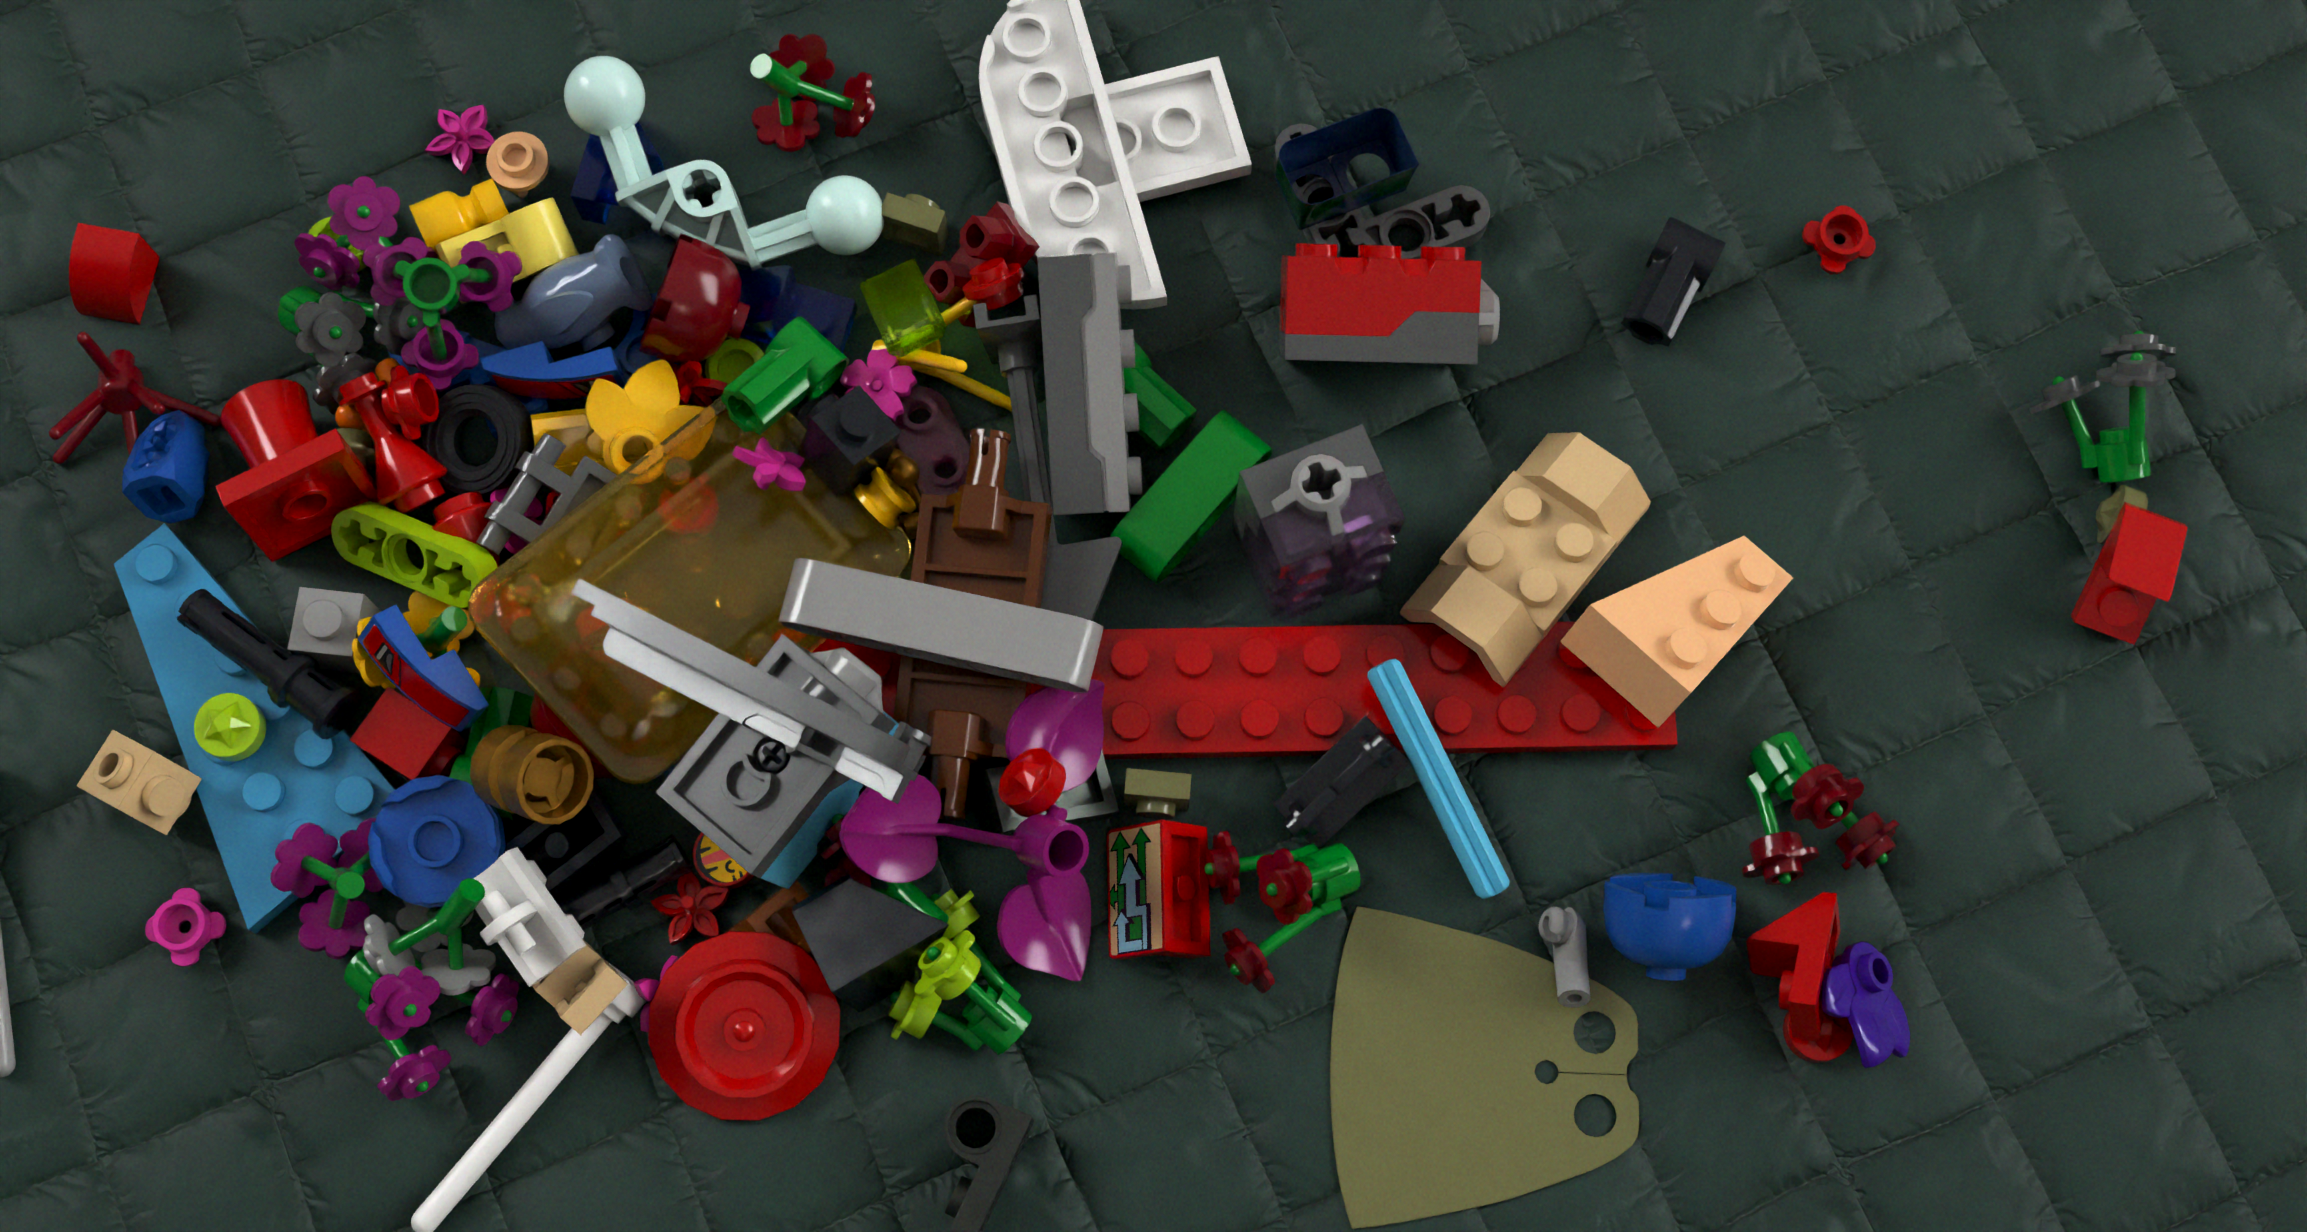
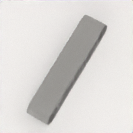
(941, 625)

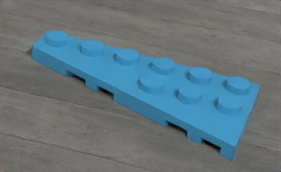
(292, 773)

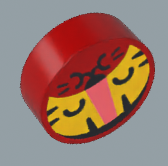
(717, 866)

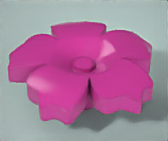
(881, 380)

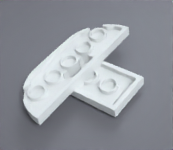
(1090, 151)

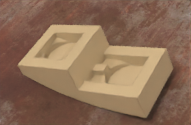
(581, 988)

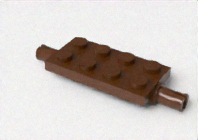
(987, 548)

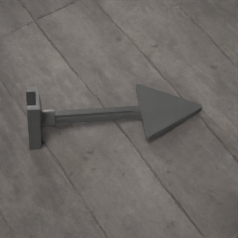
(1075, 571)

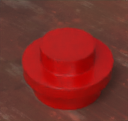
(994, 283)

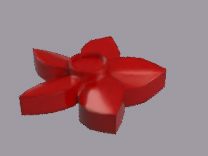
(694, 386)
(692, 908)

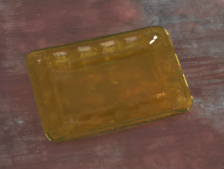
(689, 545)

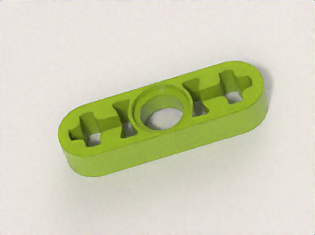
(389, 556)

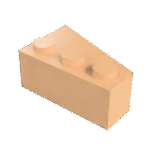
(1676, 626)

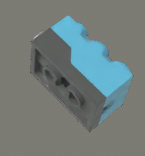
(763, 797)

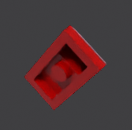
(2131, 573)
(1799, 952)

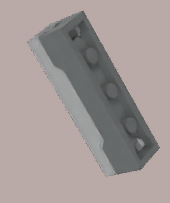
(1086, 383)

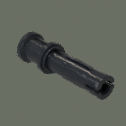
(290, 678)

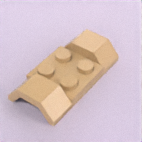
(1531, 551)

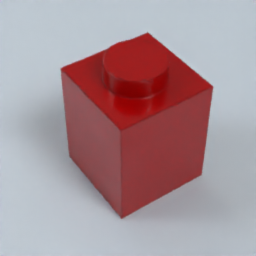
(408, 738)

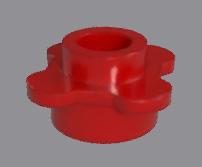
(1847, 224)
(410, 401)

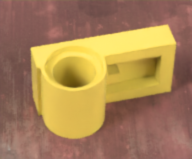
(532, 232)

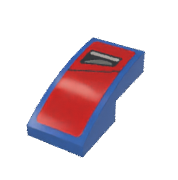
(534, 374)
(436, 685)

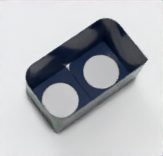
(1368, 132)

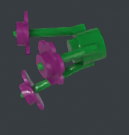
(403, 1001)

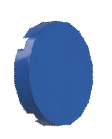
(433, 839)

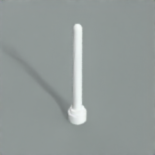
(520, 1110)

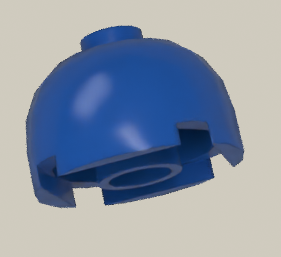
(1668, 921)

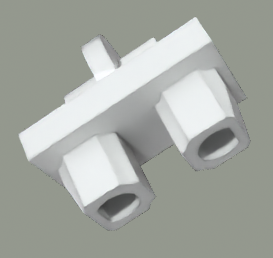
(526, 917)

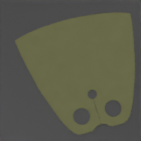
(1440, 1075)

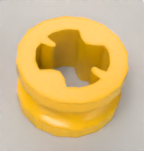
(884, 498)

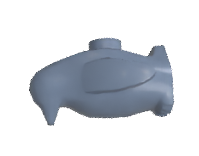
(576, 299)

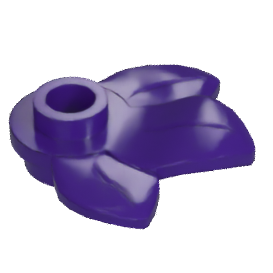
(1862, 992)

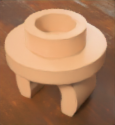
(518, 162)

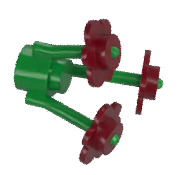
(1287, 885)

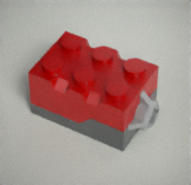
(1385, 306)

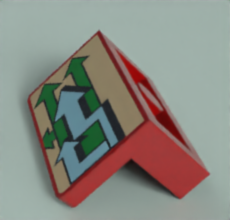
(1158, 891)

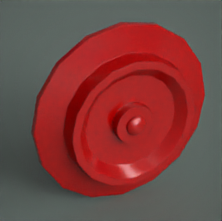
(743, 1025)

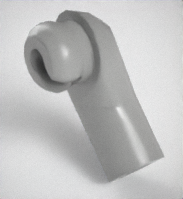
(1569, 944)

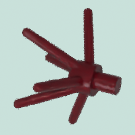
(120, 393)

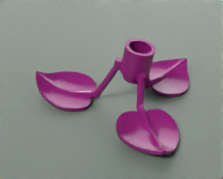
(1039, 922)

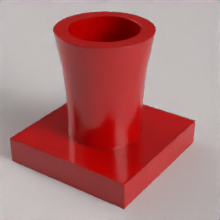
(294, 474)

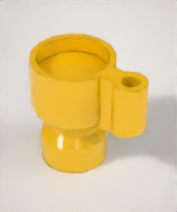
(452, 215)

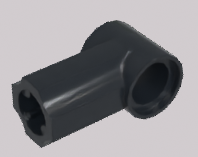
(1675, 272)

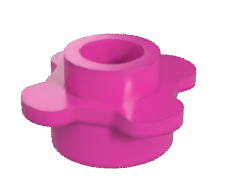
(167, 920)

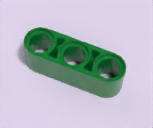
(1189, 496)

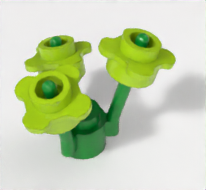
(949, 971)

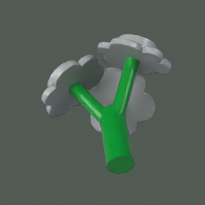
(455, 969)

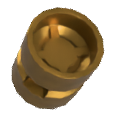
(532, 774)

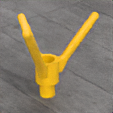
(948, 368)

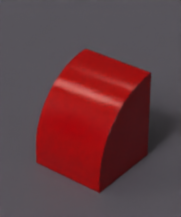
(111, 273)

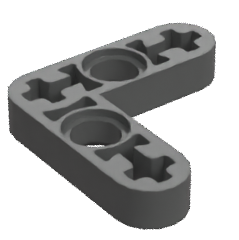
(1376, 229)

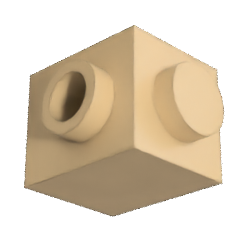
(139, 782)

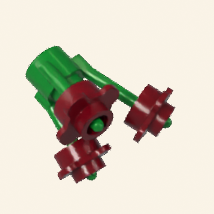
(1820, 796)

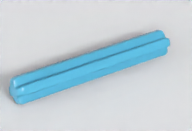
(1438, 778)

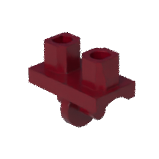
(980, 241)

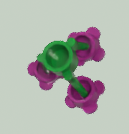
(434, 290)

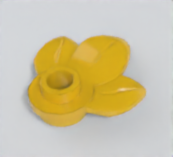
(641, 411)

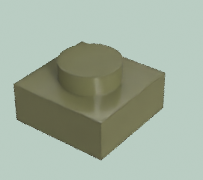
(915, 222)
(1157, 792)

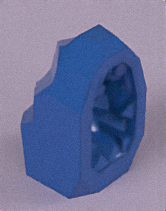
(168, 468)

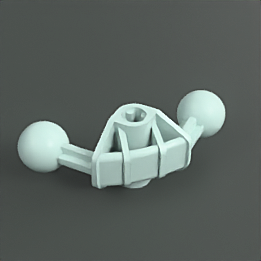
(608, 100)

